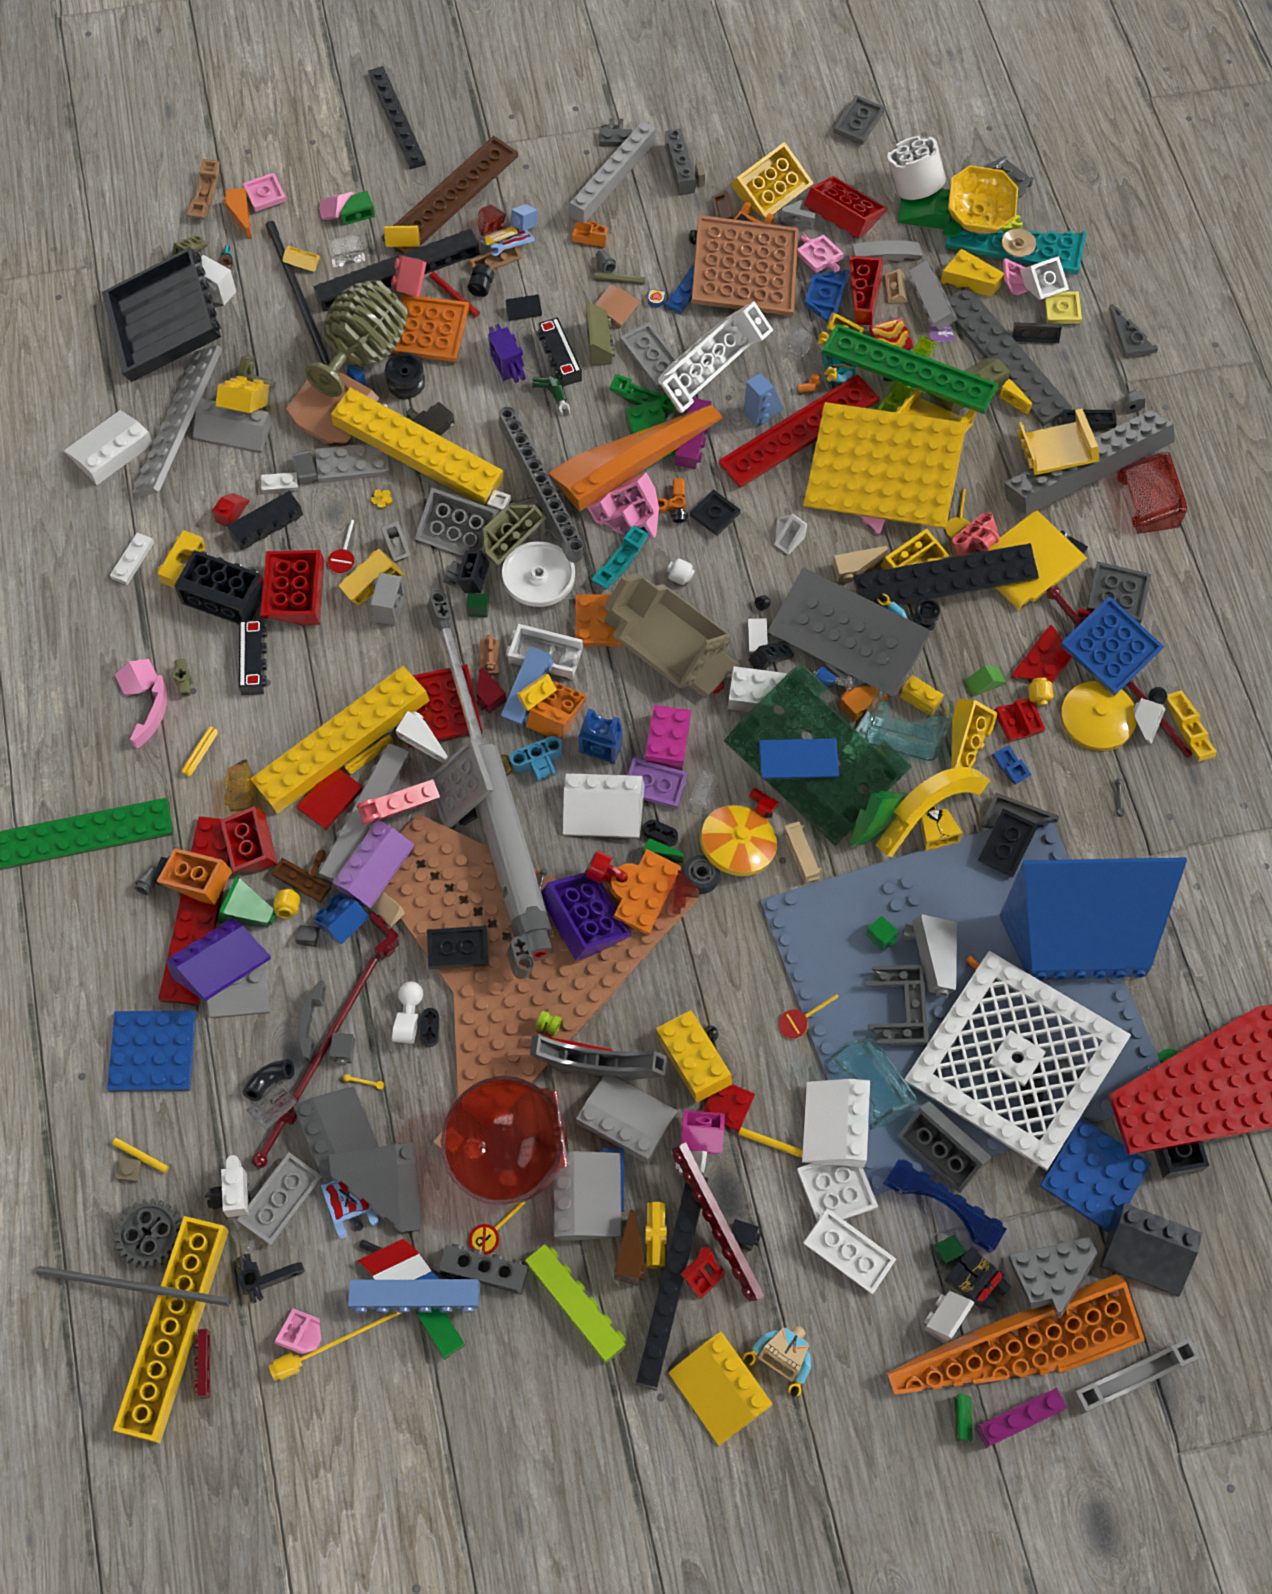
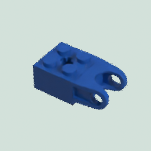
(601, 737)

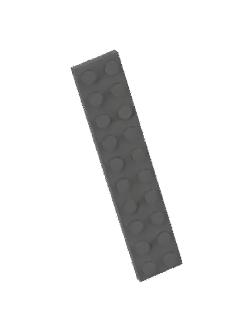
(996, 343)

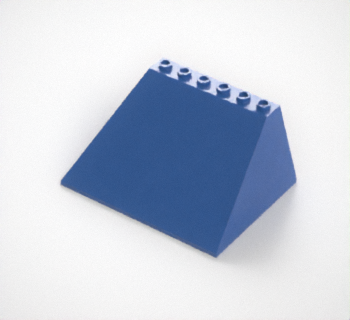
(1090, 915)

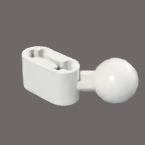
(407, 1022)

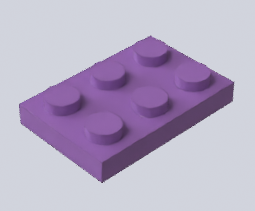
(661, 783)

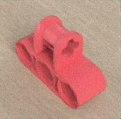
(977, 535)

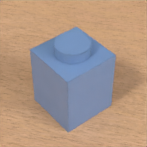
(524, 217)

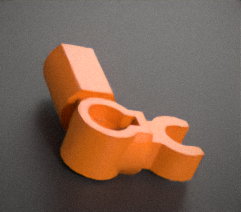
(678, 500)

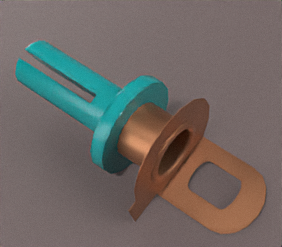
(226, 257)

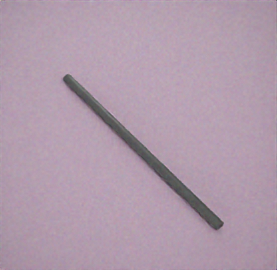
(135, 1286)

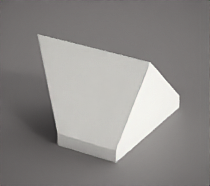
(789, 532)

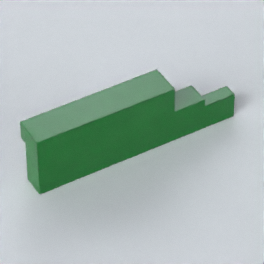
(441, 1332)

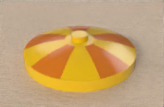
(738, 840)

